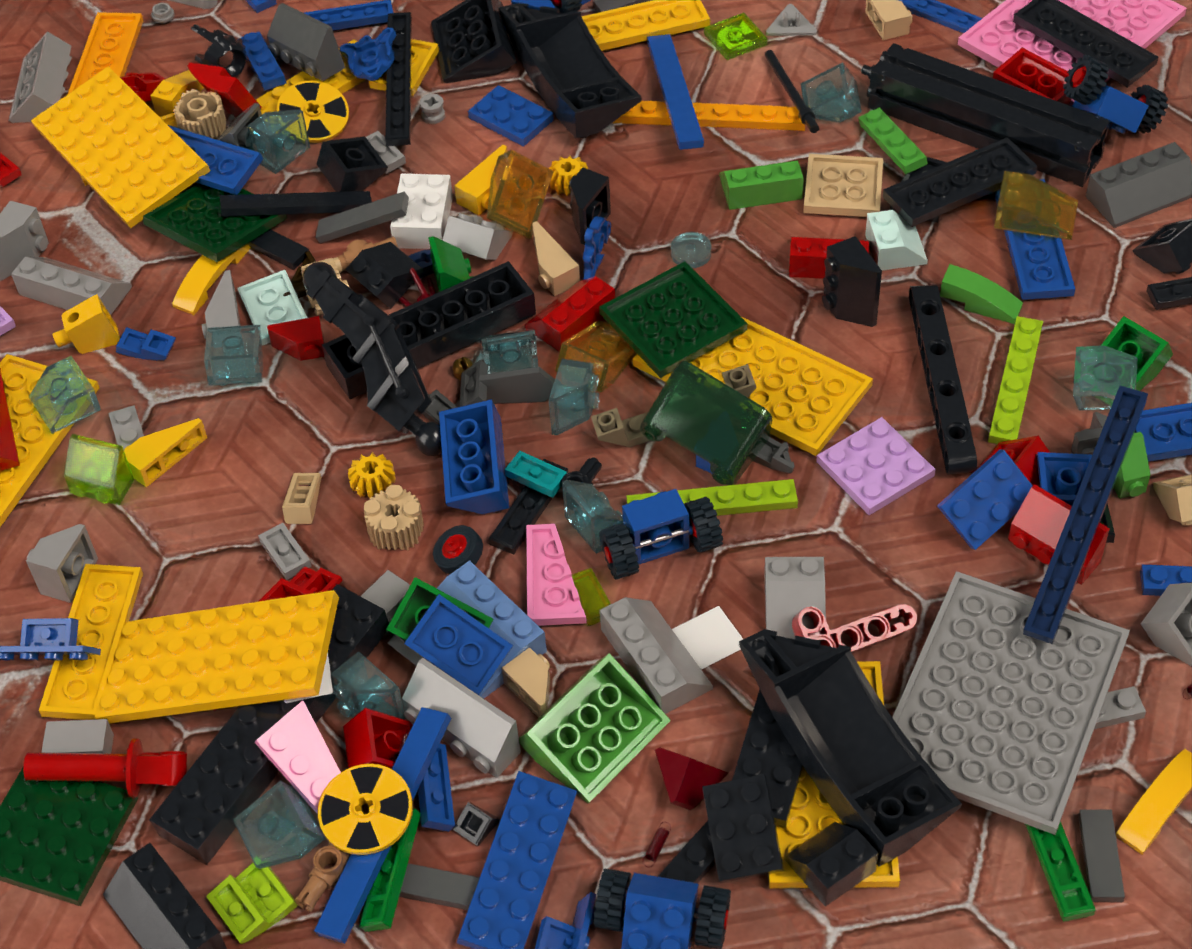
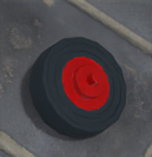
(456, 548)

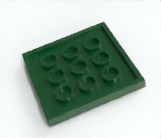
(197, 222)
(673, 318)
(59, 834)

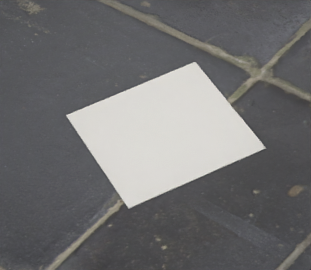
(709, 637)

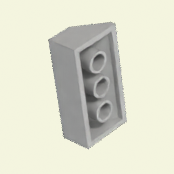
(41, 78)
(66, 284)
(653, 653)
(476, 725)

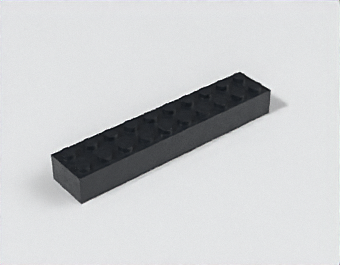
(232, 767)

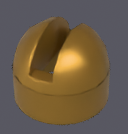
(458, 364)

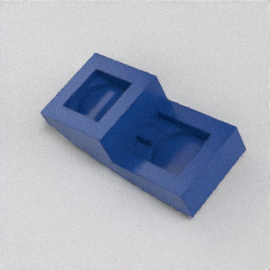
(145, 346)

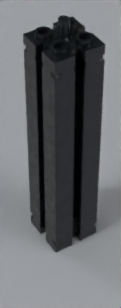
(986, 110)

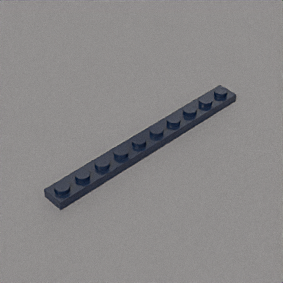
(1085, 515)

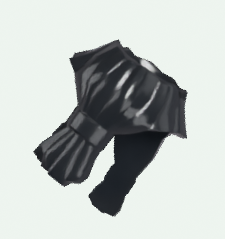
(221, 45)

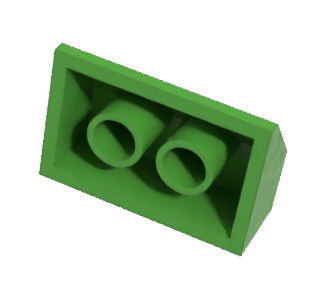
(762, 185)

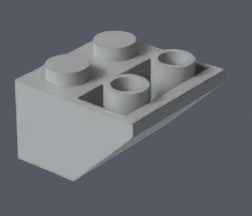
(476, 235)

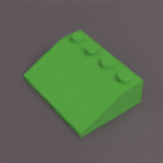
(594, 729)

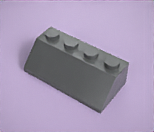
(304, 43)
(1141, 185)

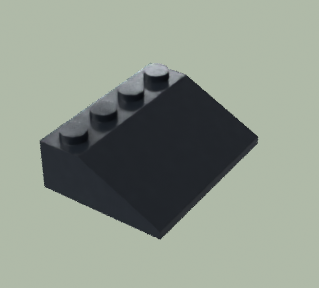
(472, 41)

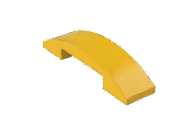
(199, 279)
(1158, 803)

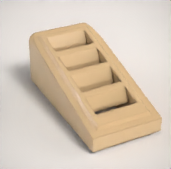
(301, 500)

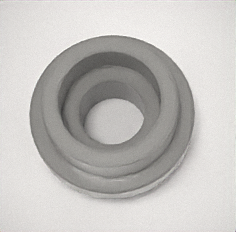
(162, 13)

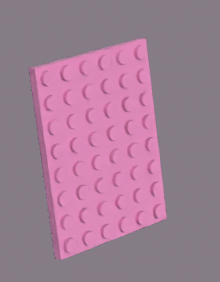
(998, 37)

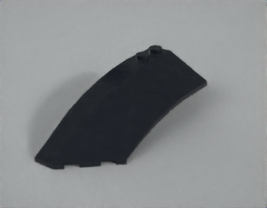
(568, 68)
(848, 741)

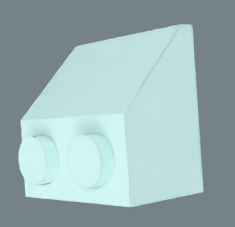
(893, 241)

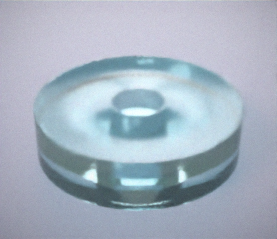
(692, 248)

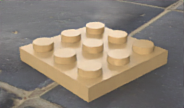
(843, 185)

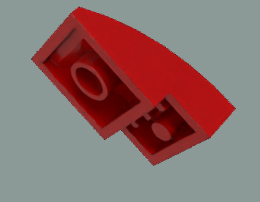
(233, 94)

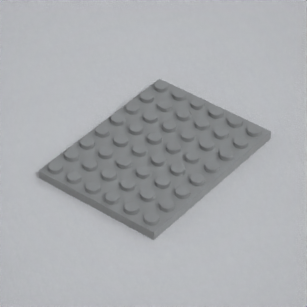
(1004, 710)

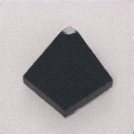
(475, 823)

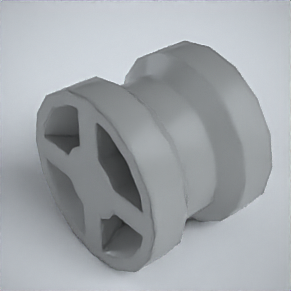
(432, 108)

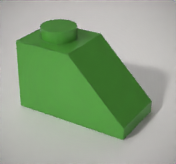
(1135, 470)

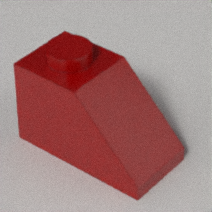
(298, 338)

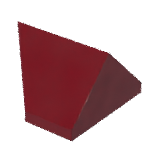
(686, 777)

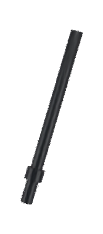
(805, 113)

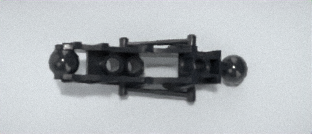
(390, 372)

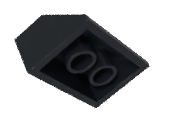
(851, 283)

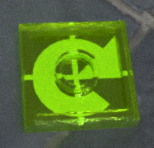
(735, 36)

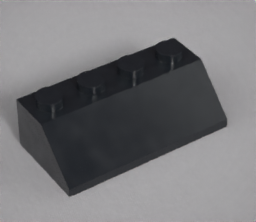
(158, 905)

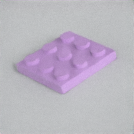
(875, 466)

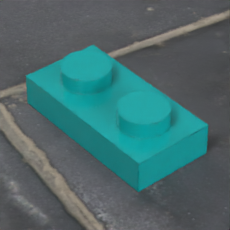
(535, 473)

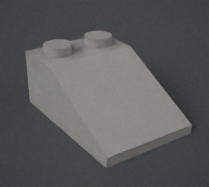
(20, 236)
(791, 587)

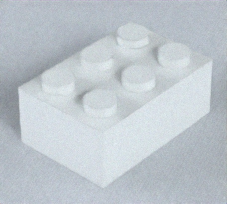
(426, 211)

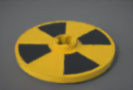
(320, 97)
(342, 814)

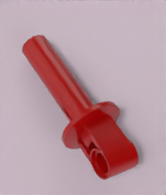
(133, 768)

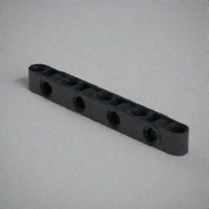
(942, 380)

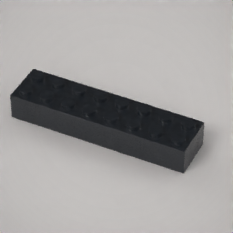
(444, 322)

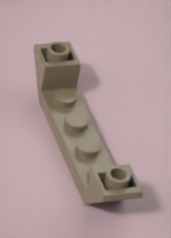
(627, 432)

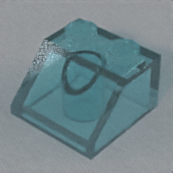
(832, 94)
(279, 138)
(509, 351)
(234, 355)
(1099, 375)
(63, 395)
(572, 395)
(588, 511)
(362, 686)
(278, 827)

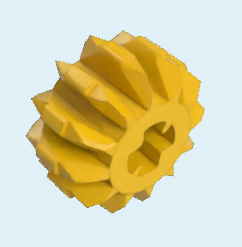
(563, 172)
(371, 475)

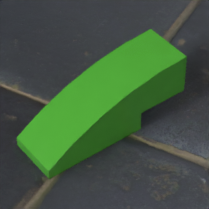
(980, 294)

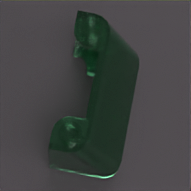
(709, 421)

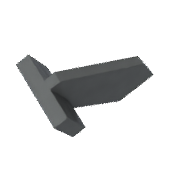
(504, 387)

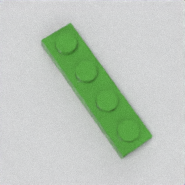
(892, 140)

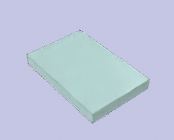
(267, 303)

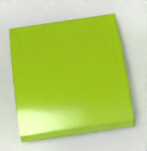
(252, 902)

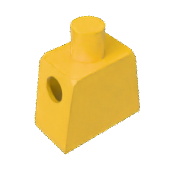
(88, 327)

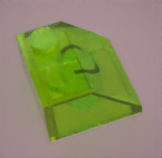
(97, 470)

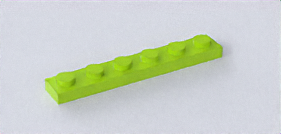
(1015, 380)
(741, 497)

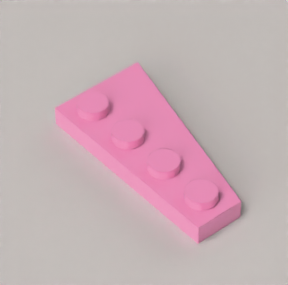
(550, 584)
(300, 754)

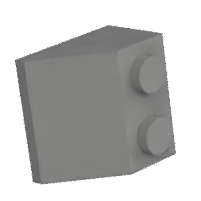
(60, 561)
(1171, 622)

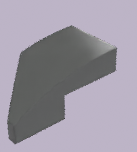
(775, 456)

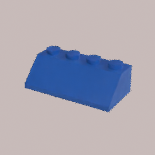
(474, 458)

